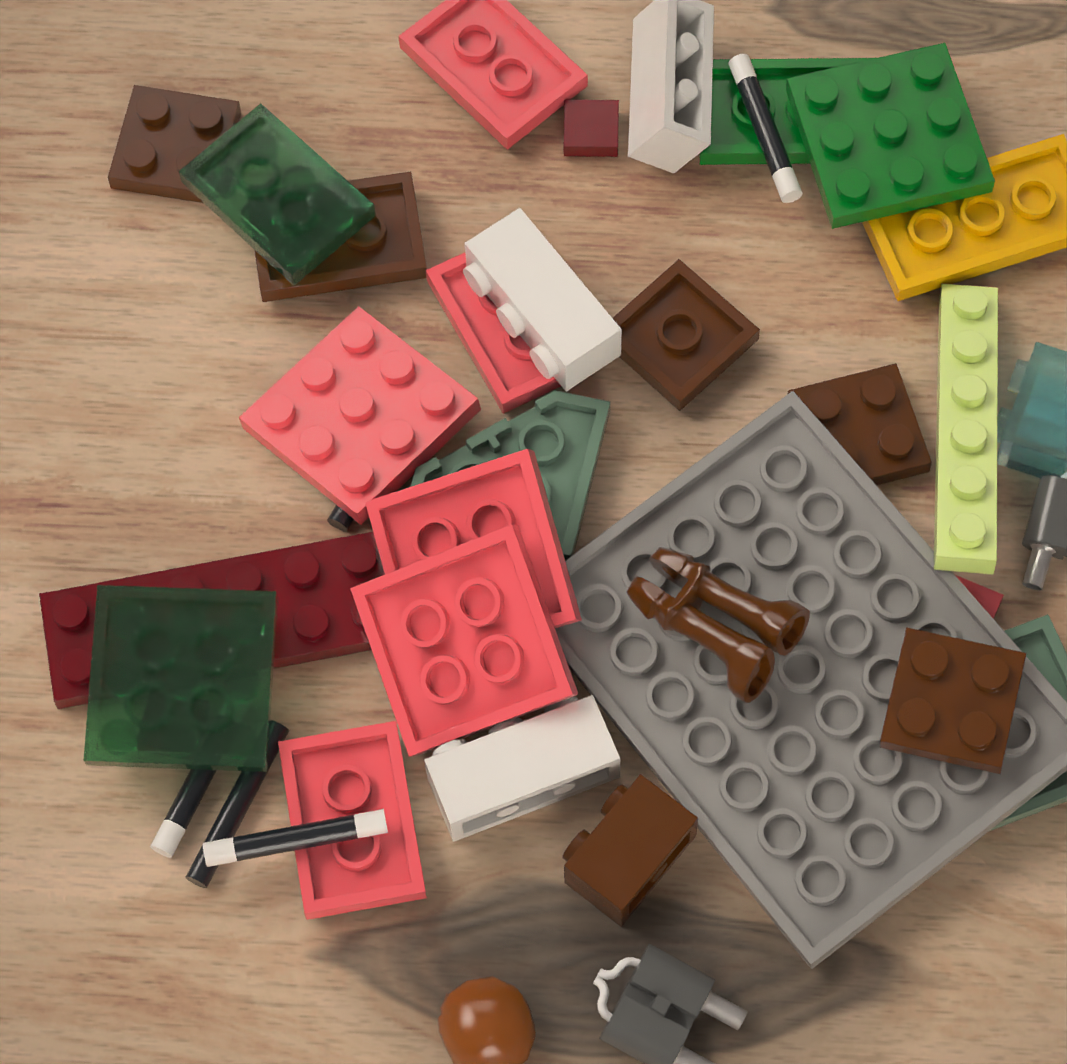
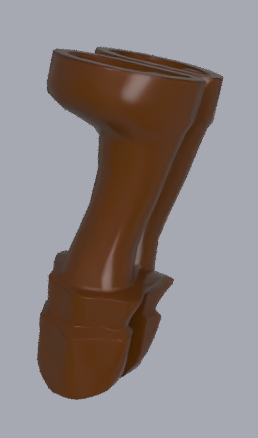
(746, 660)

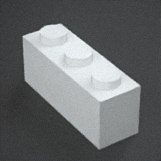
(671, 83)
(541, 300)
(522, 766)

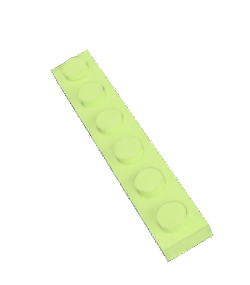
(966, 430)

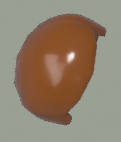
(486, 1023)

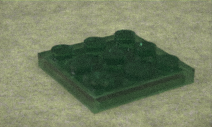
(181, 678)

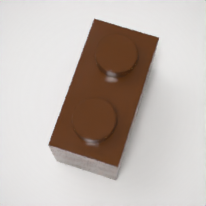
(628, 848)

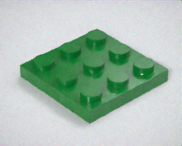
(889, 135)

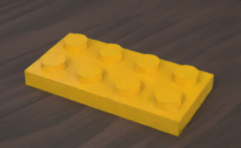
(983, 232)

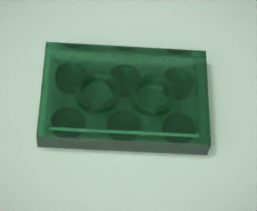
(277, 194)

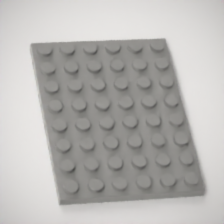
(797, 779)

